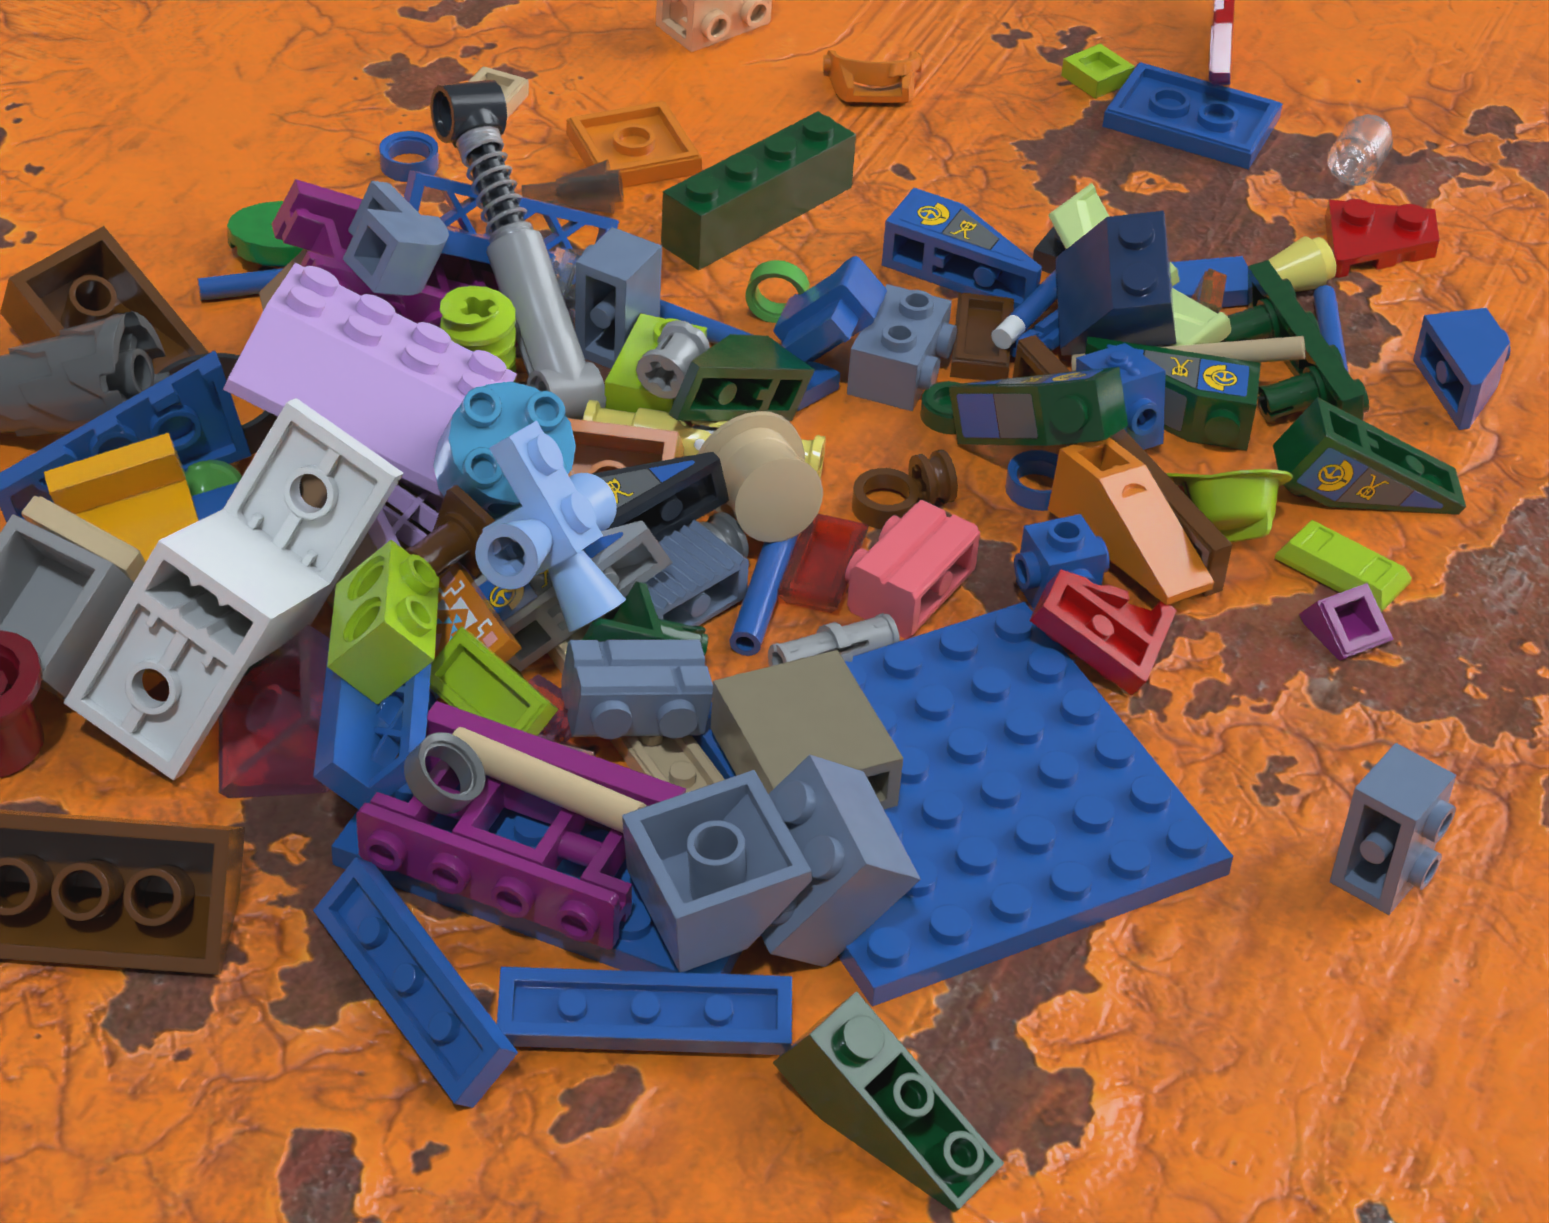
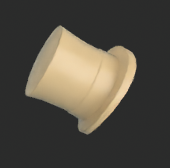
(766, 476)

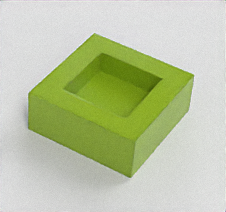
(1096, 70)

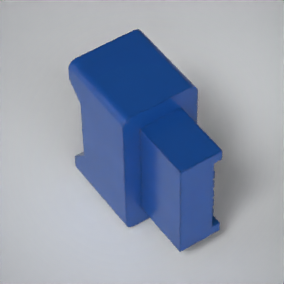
(830, 311)

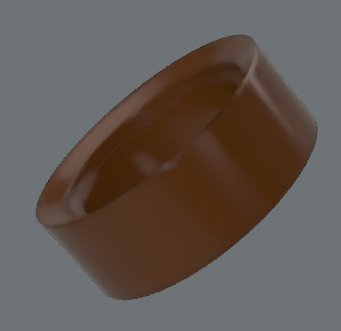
(878, 514)

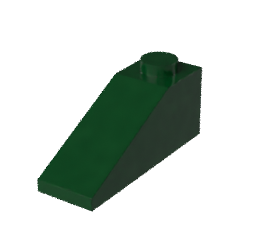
(741, 378)

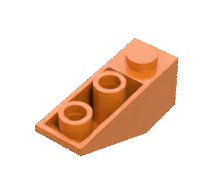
(1131, 517)

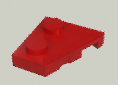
(1103, 628)

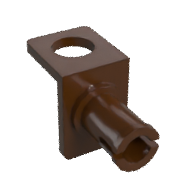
(454, 534)

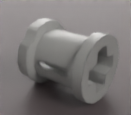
(665, 366)

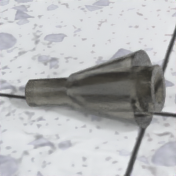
(588, 189)

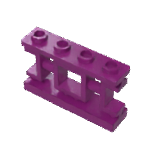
(320, 223)
(503, 871)

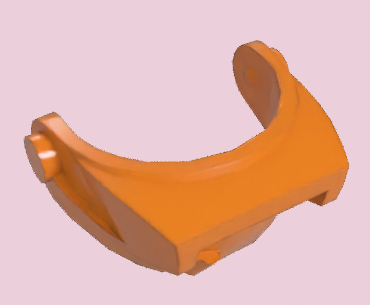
(846, 71)

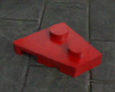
(1379, 233)

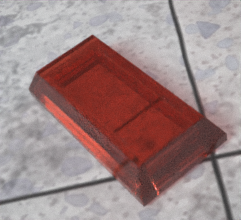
(820, 561)

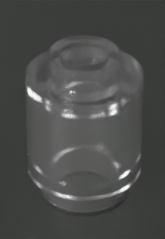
(1360, 150)

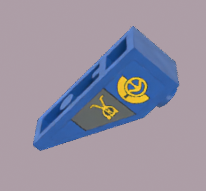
(956, 249)

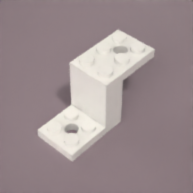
(232, 589)

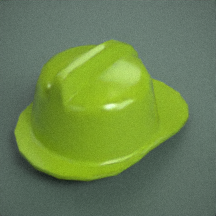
(1236, 501)

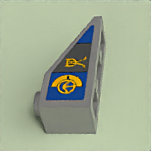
(533, 611)

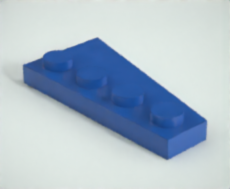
(185, 404)

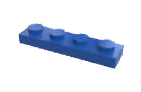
(415, 983)
(645, 1010)

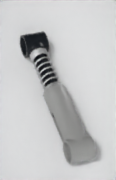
(473, 120)

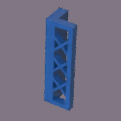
(473, 246)
(363, 738)

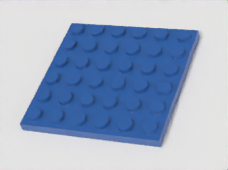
(1012, 803)

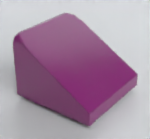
(1347, 622)

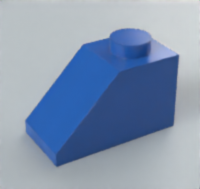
(1462, 360)

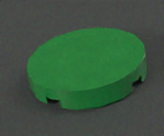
(254, 237)

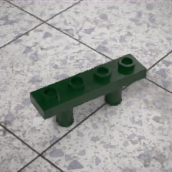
(1322, 374)

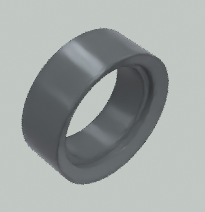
(460, 758)

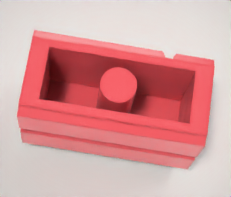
(912, 566)

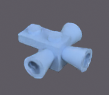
(550, 528)

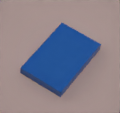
(1193, 115)

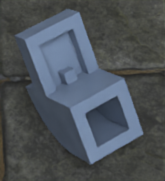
(393, 242)

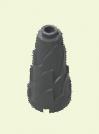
(77, 375)

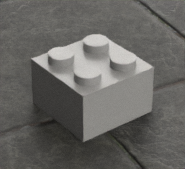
(56, 599)

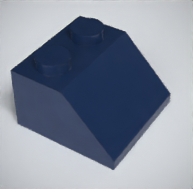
(1117, 284)

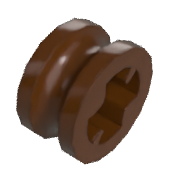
(934, 477)

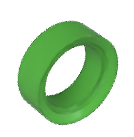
(757, 303)

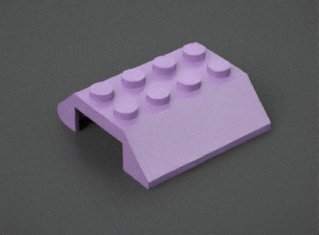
(360, 369)

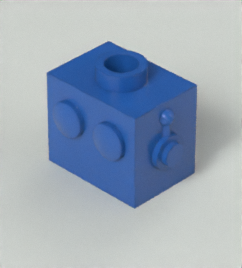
(1142, 390)

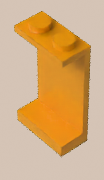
(131, 494)

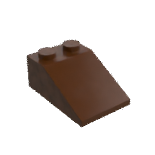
(91, 284)

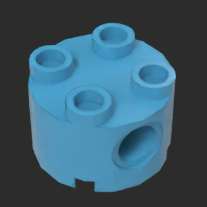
(483, 420)

